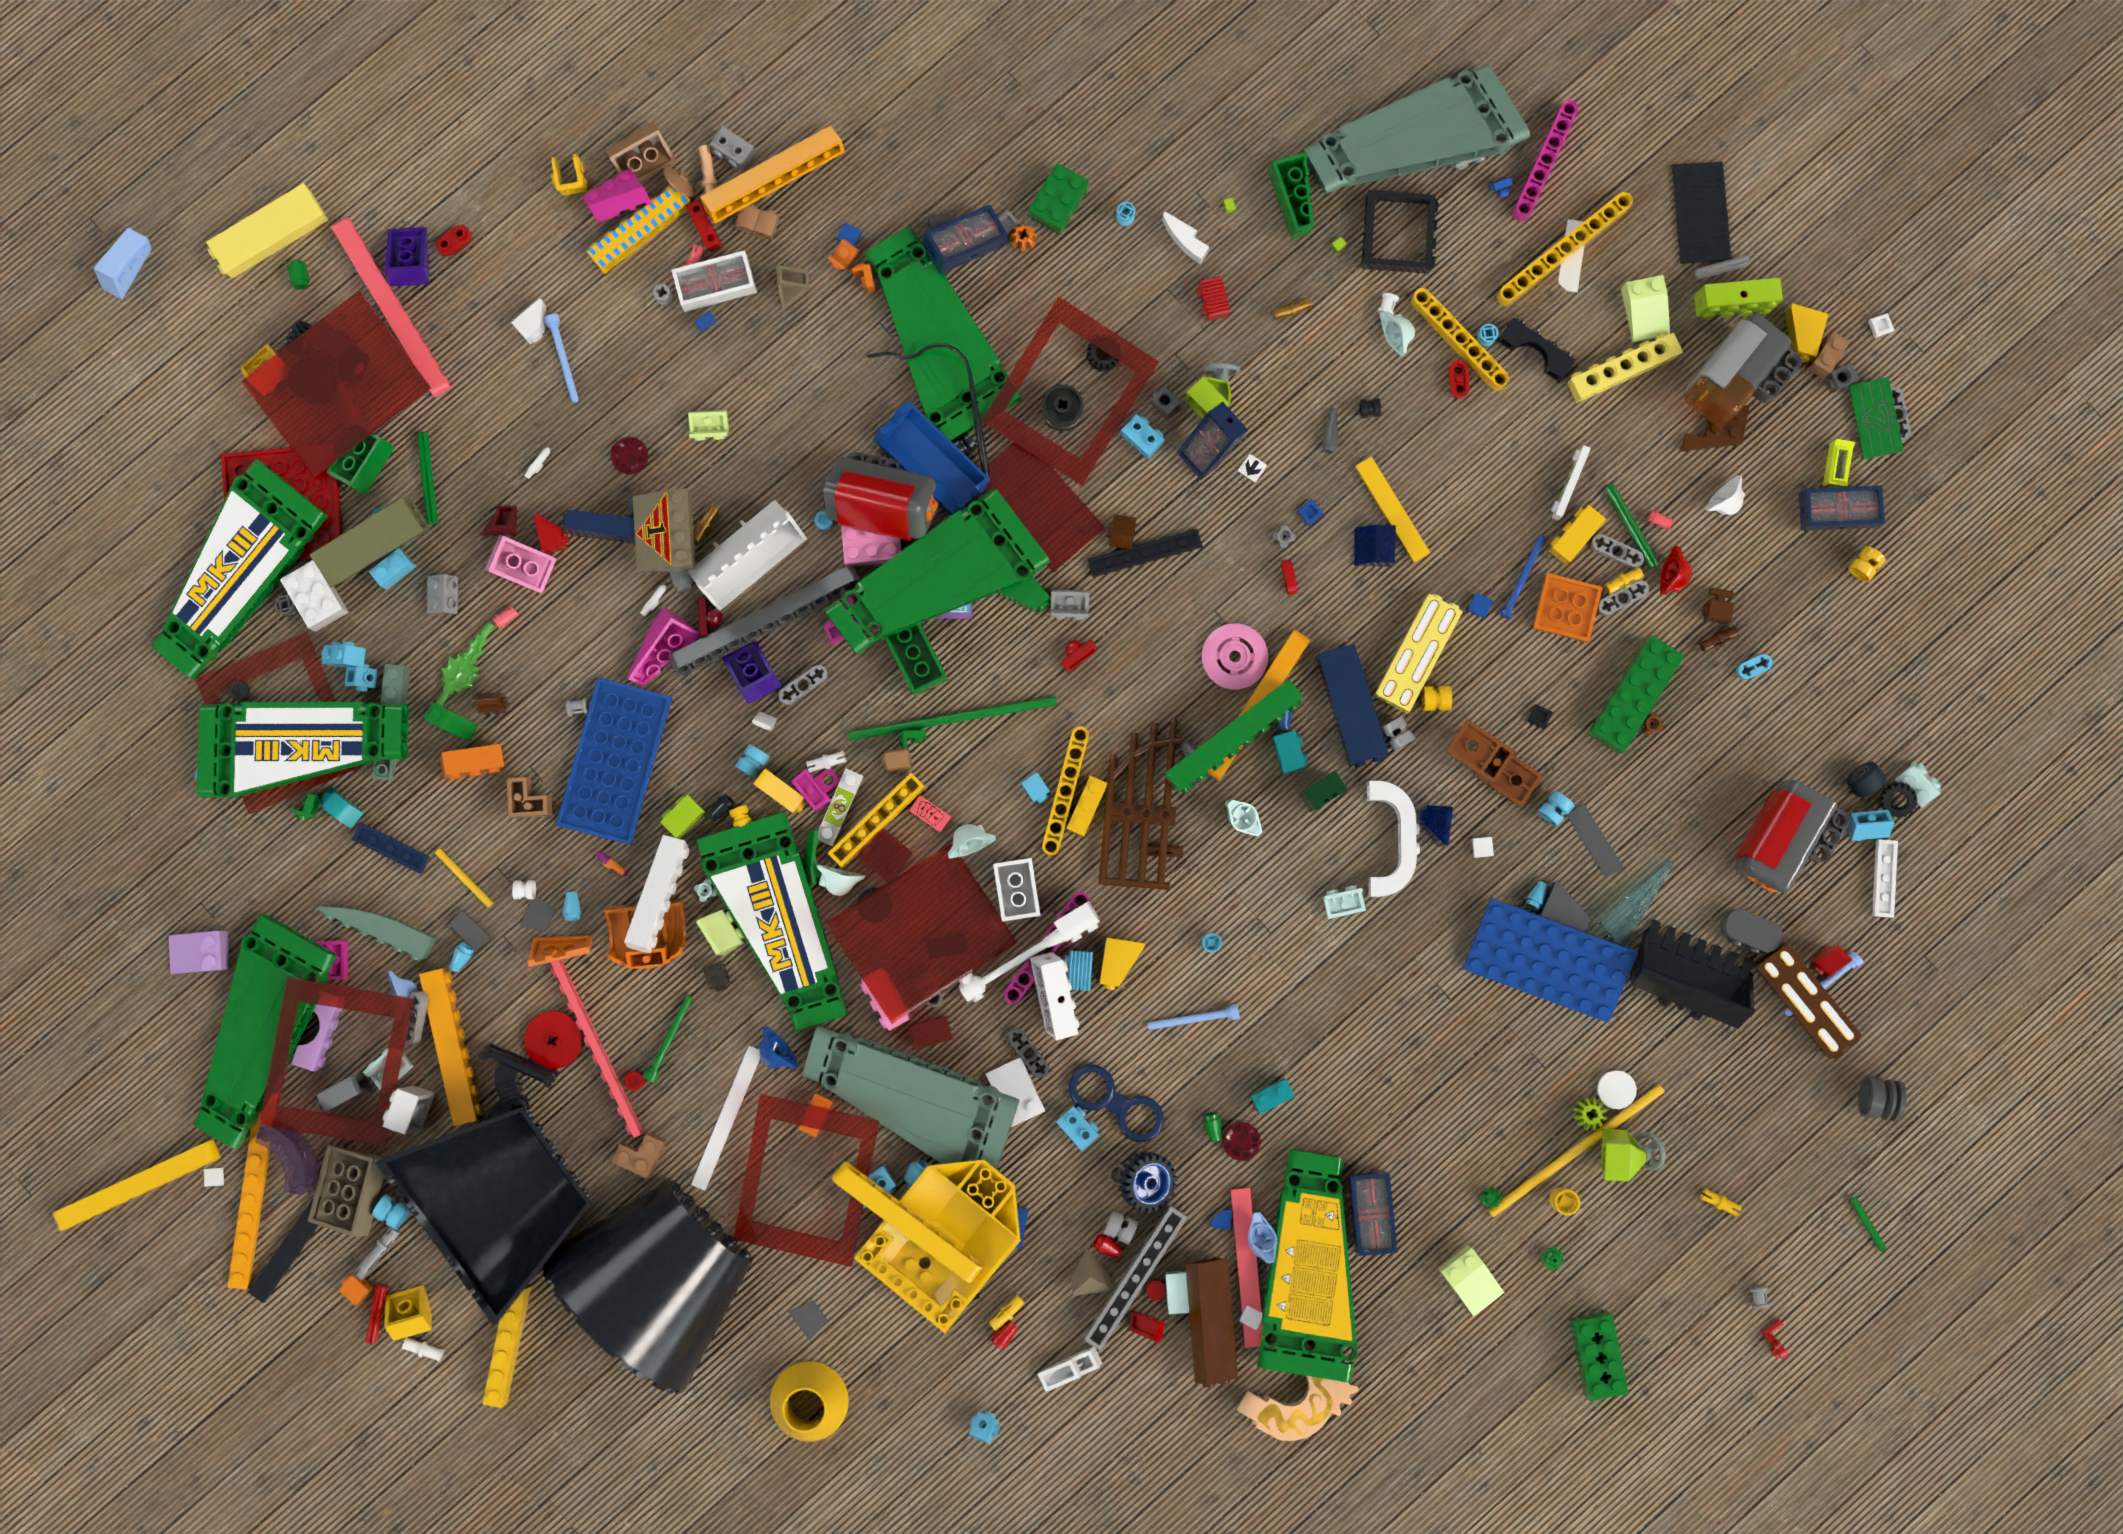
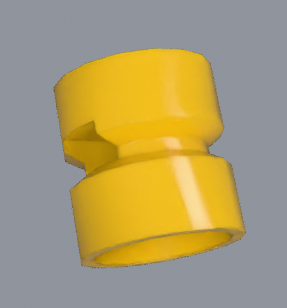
(1867, 564)
(1436, 698)
(1564, 1201)

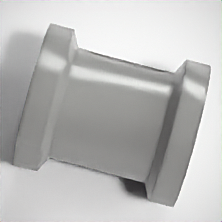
(659, 290)
(577, 707)
(1760, 1297)

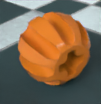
(1019, 232)

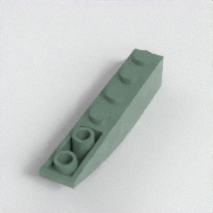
(393, 691)
(384, 930)

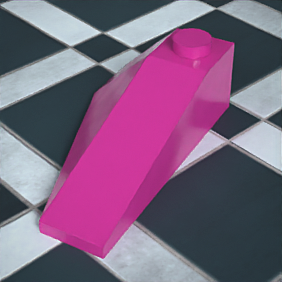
(664, 637)

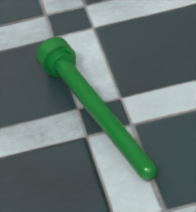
(652, 1072)

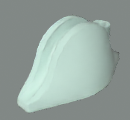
(1397, 331)
(1243, 817)
(969, 839)
(838, 881)

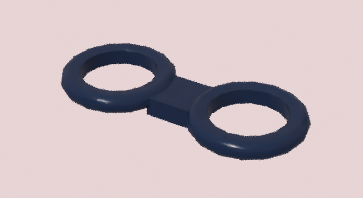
(1116, 1103)

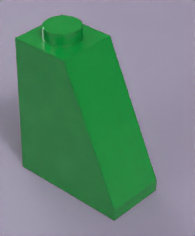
(1027, 594)
(450, 721)

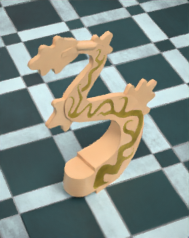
(1299, 1418)

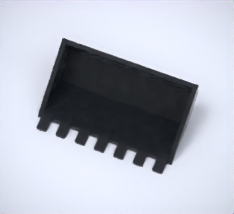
(1693, 977)

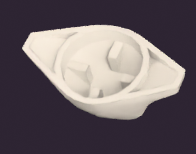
(1728, 498)

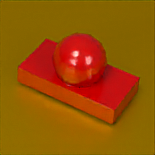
(1077, 653)
(1146, 1326)

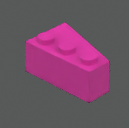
(616, 195)

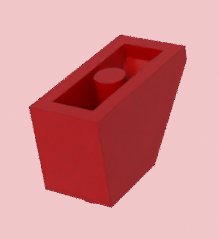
(550, 535)
(1829, 960)

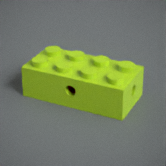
(1738, 298)

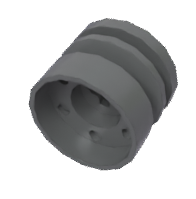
(1882, 1099)

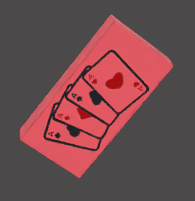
(930, 813)

